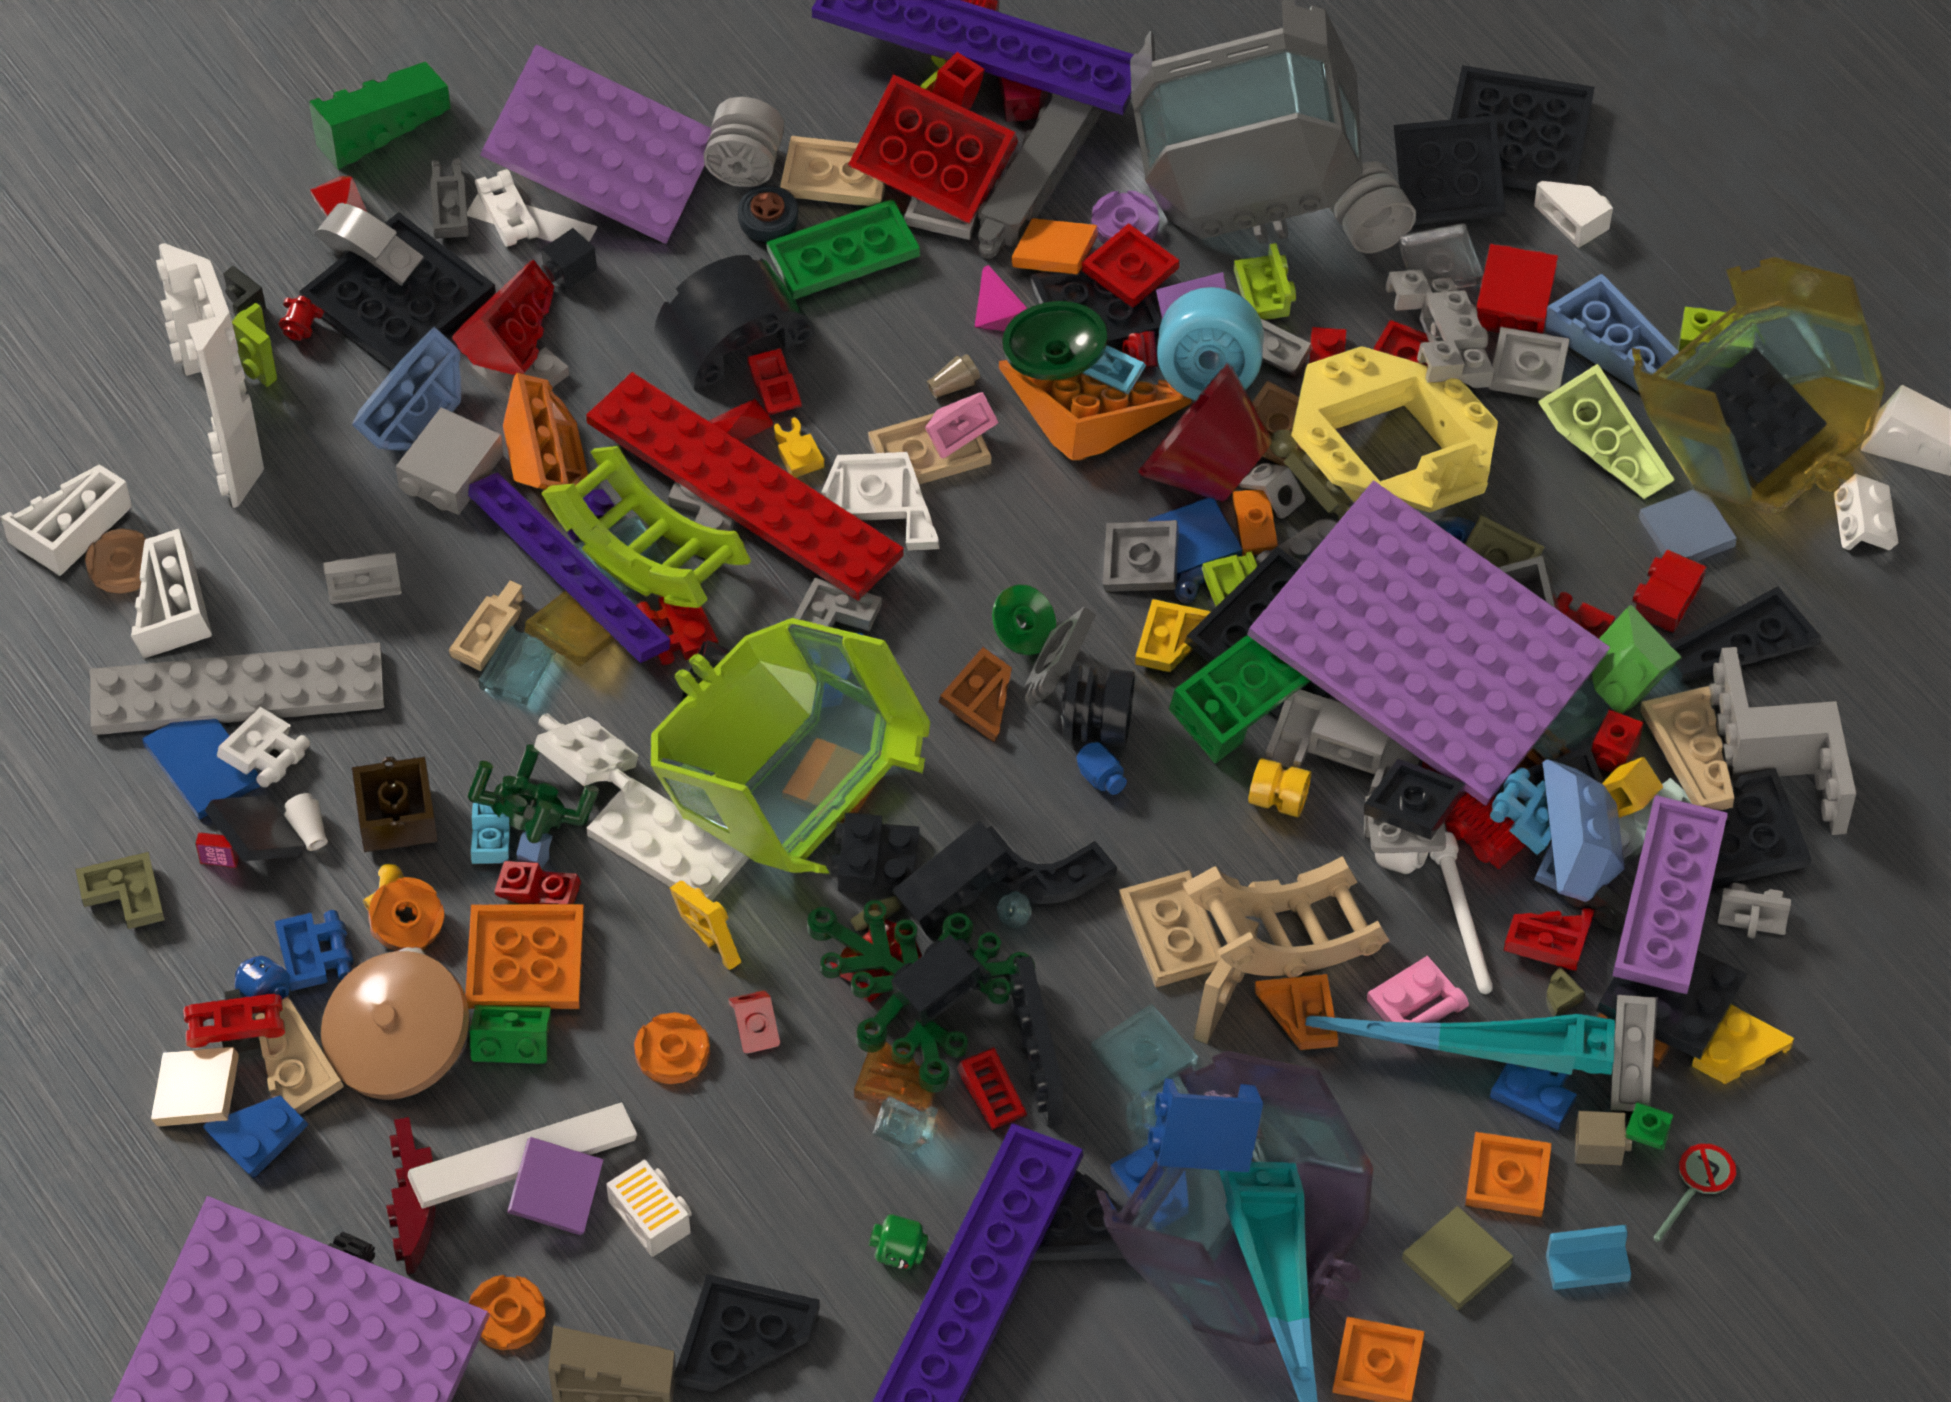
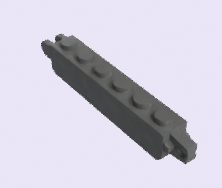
(1034, 172)

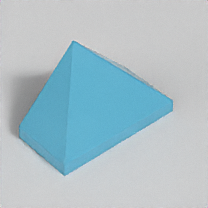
(1116, 370)

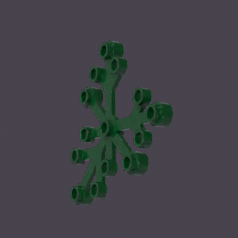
(878, 956)

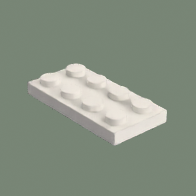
(663, 844)

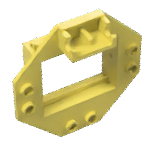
(1373, 382)

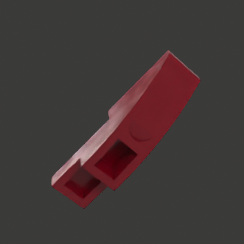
(406, 1213)

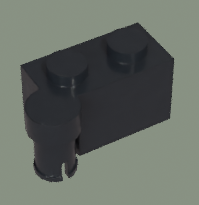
(938, 979)

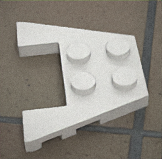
(881, 489)

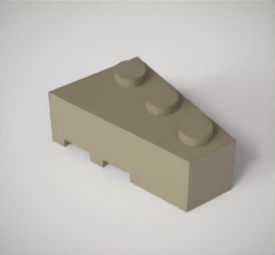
(608, 1369)

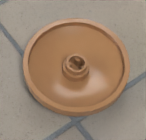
(395, 1025)

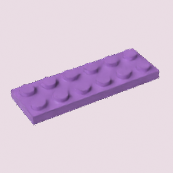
(1670, 894)

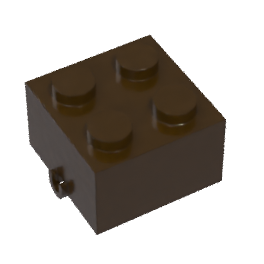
(394, 804)

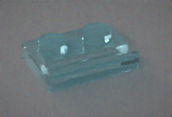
(517, 666)

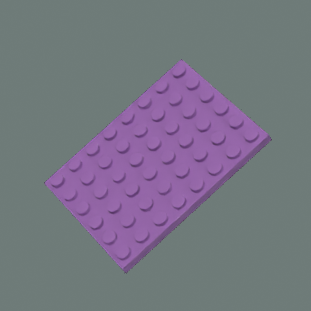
(1428, 642)
(294, 1321)

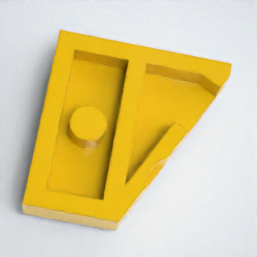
(1165, 634)
(706, 920)

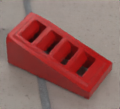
(991, 1060)

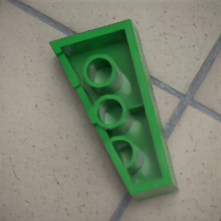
(377, 113)

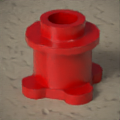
(299, 317)

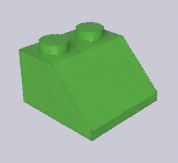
(1633, 663)

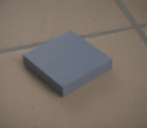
(1688, 526)

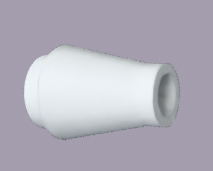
(306, 819)

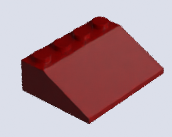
(933, 149)

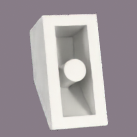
(1574, 210)

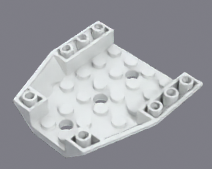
(208, 345)

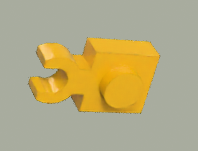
(797, 451)

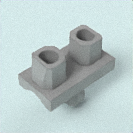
(1754, 910)

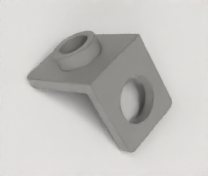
(1271, 479)

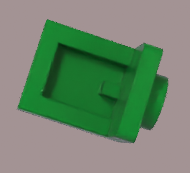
(1649, 1126)

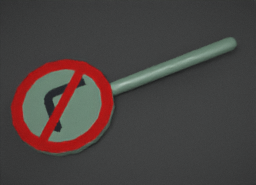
(1704, 1170)

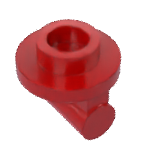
(1142, 347)

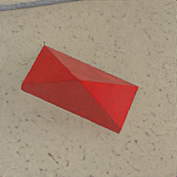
(337, 191)
(743, 420)

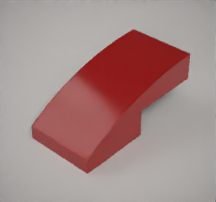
(774, 382)

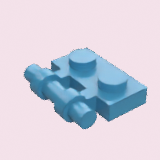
(1530, 820)

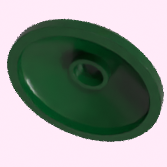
(1054, 340)

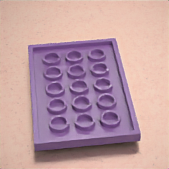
(599, 144)

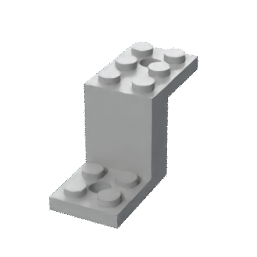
(1784, 737)

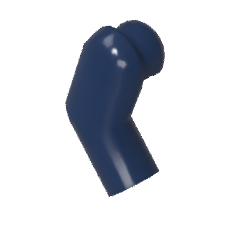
(1189, 584)

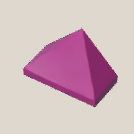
(996, 302)

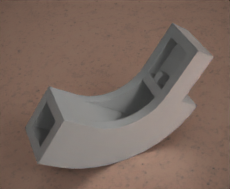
(370, 238)

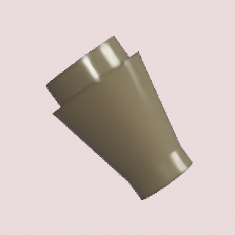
(955, 376)

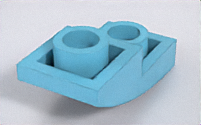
(489, 836)

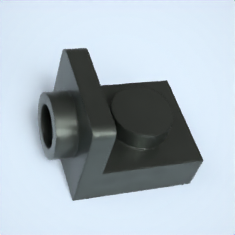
(242, 290)

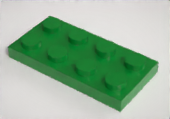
(843, 249)

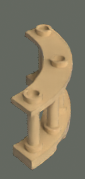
(1232, 903)

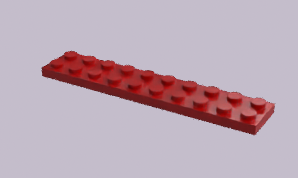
(745, 486)

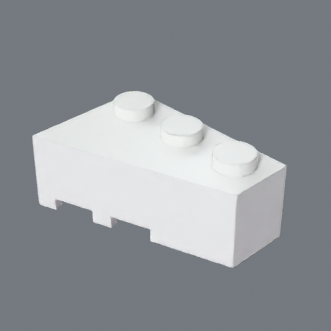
(1912, 431)
(70, 520)
(170, 597)

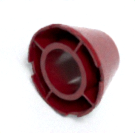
(1211, 442)

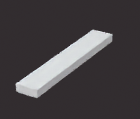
(501, 1160)

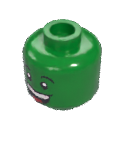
(898, 1242)

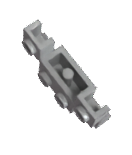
(1451, 327)
(1332, 732)

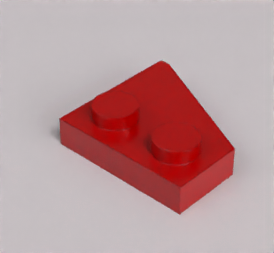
(1549, 937)

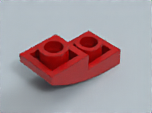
(530, 885)

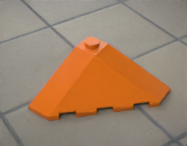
(1089, 416)

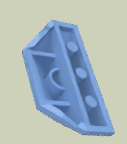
(412, 394)
(1582, 831)

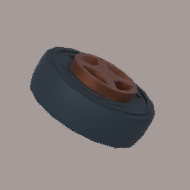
(766, 201)

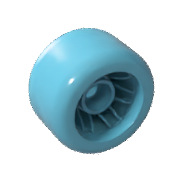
(1203, 323)

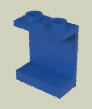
(1205, 1129)

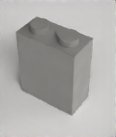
(448, 459)

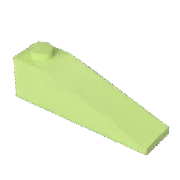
(1602, 427)

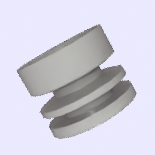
(744, 142)
(1374, 210)

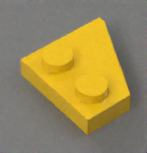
(1740, 1046)

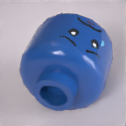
(261, 977)

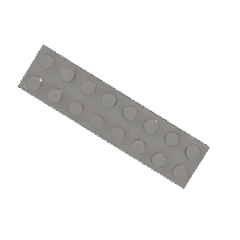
(236, 687)

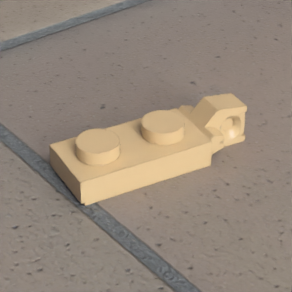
(487, 627)

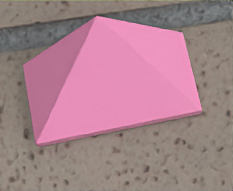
(960, 423)

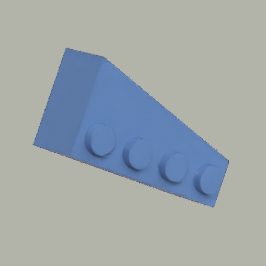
(1606, 327)

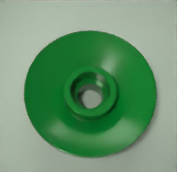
(1031, 610)

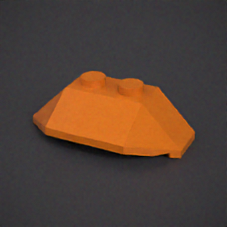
(541, 436)

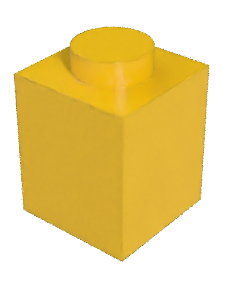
(1632, 786)

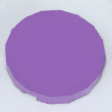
(1117, 210)

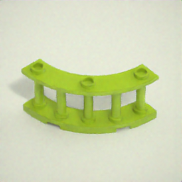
(624, 562)

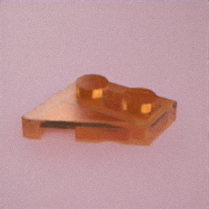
(885, 1078)

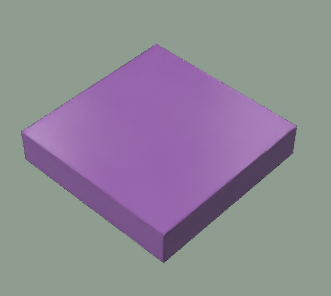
(555, 1186)

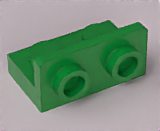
(509, 1034)

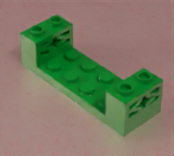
(1233, 695)

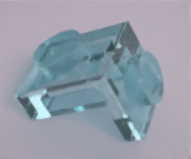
(905, 1125)

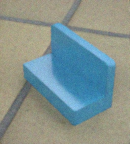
(1588, 1257)

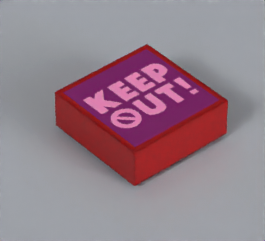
(215, 850)

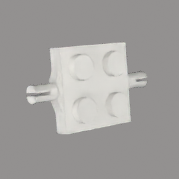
(586, 751)

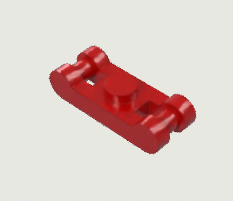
(233, 1020)

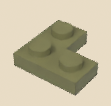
(127, 880)

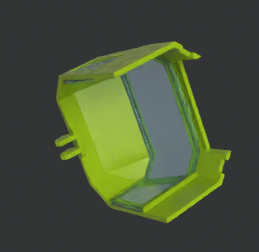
(787, 738)

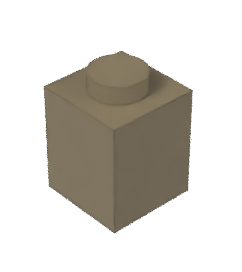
(1601, 1138)

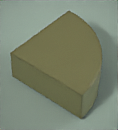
(892, 907)
(1563, 993)

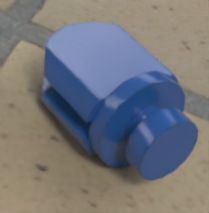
(1101, 768)

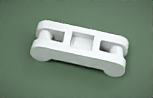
(506, 208)

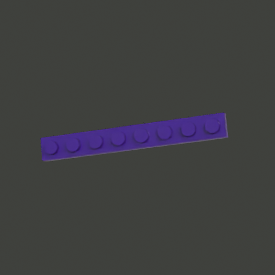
(569, 567)

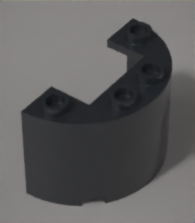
(723, 312)

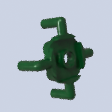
(528, 805)

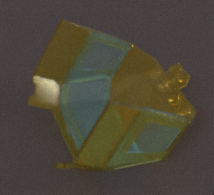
(1815, 338)

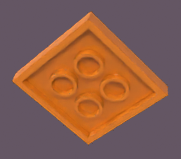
(525, 955)

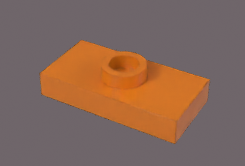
(1254, 521)

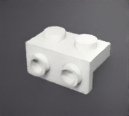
(1865, 513)

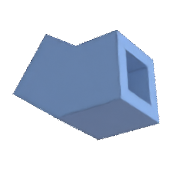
(534, 852)

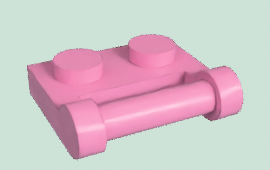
(1413, 990)

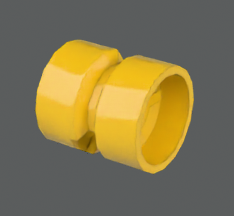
(1279, 787)

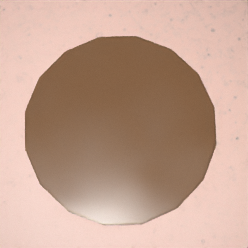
(116, 561)

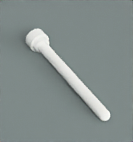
(1447, 861)

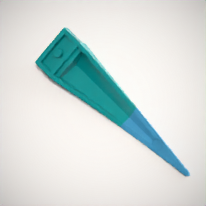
(1538, 1043)
(1270, 1228)

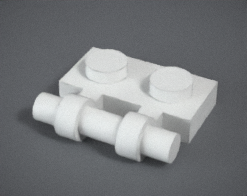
(254, 741)

